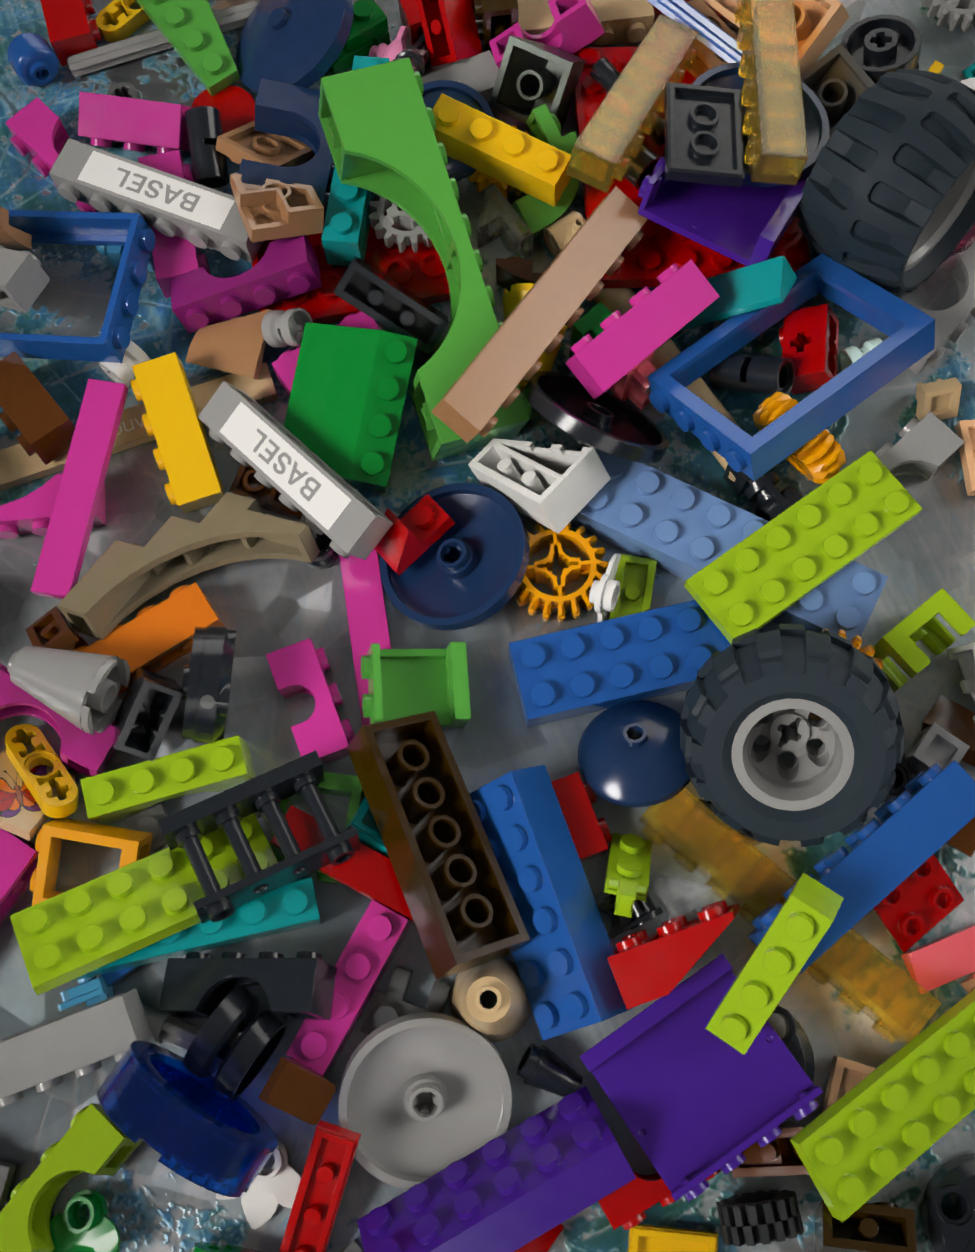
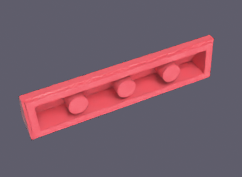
(942, 959)

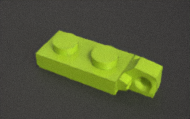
(628, 871)

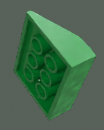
(351, 399)

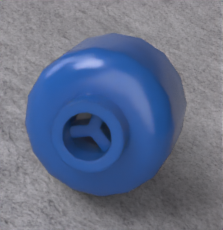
(31, 57)

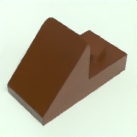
(54, 632)
(298, 1091)
(775, 1158)

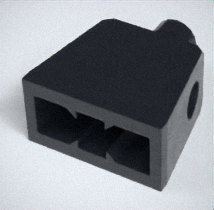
(151, 707)

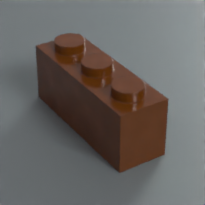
(32, 411)

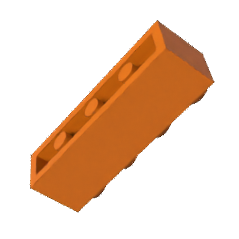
(159, 631)

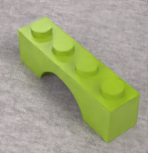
(138, 786)
(775, 963)
(89, 1146)

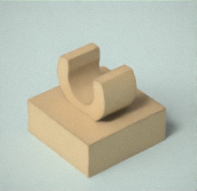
(938, 397)

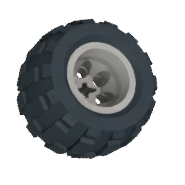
(788, 677)

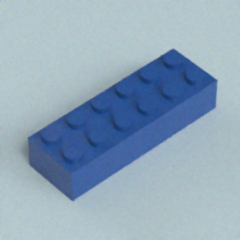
(612, 662)
(887, 848)
(568, 944)

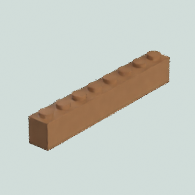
(539, 316)

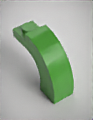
(535, 212)

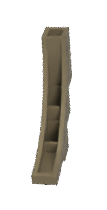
(180, 549)

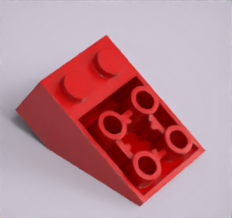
(656, 963)

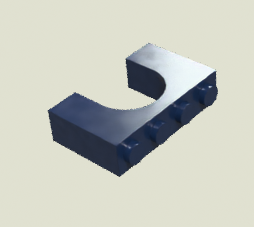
(291, 113)

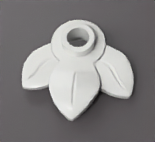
(605, 592)
(270, 1188)

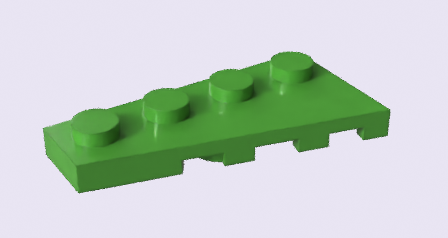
(196, 38)

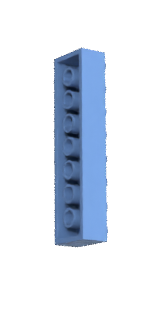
(689, 529)

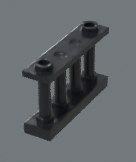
(226, 812)

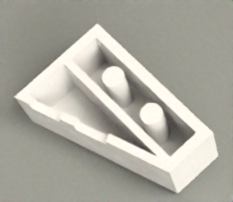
(541, 482)

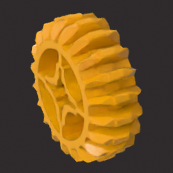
(817, 458)
(571, 569)

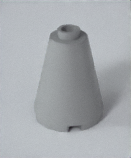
(72, 683)

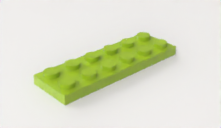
(802, 547)
(124, 909)
(893, 1113)

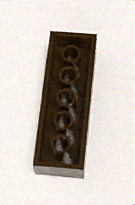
(436, 844)

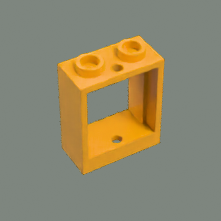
(133, 846)

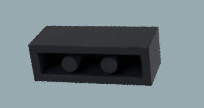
(391, 304)

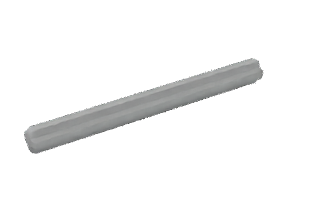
(148, 43)

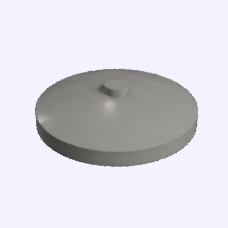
(423, 1096)

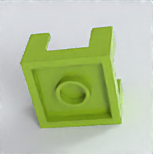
(922, 625)

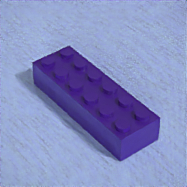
(507, 1187)

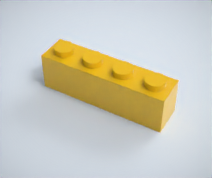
(501, 150)
(178, 433)

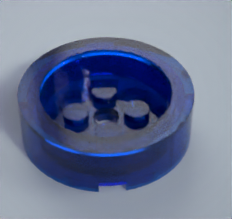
(186, 1120)

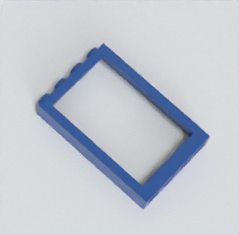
(89, 229)
(909, 340)

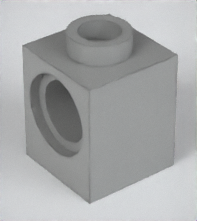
(934, 746)

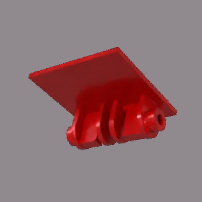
(918, 903)

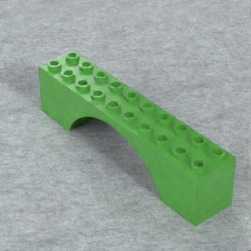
(388, 146)

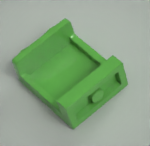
(416, 683)

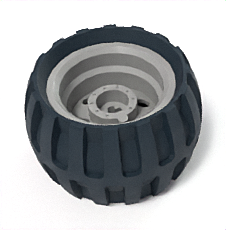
(895, 180)

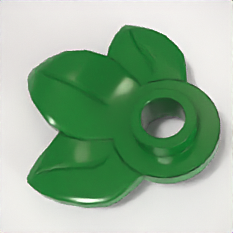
(77, 1233)

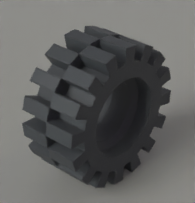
(759, 1217)

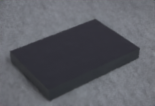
(703, 134)

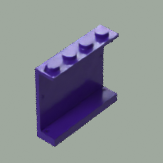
(728, 219)
(691, 1093)

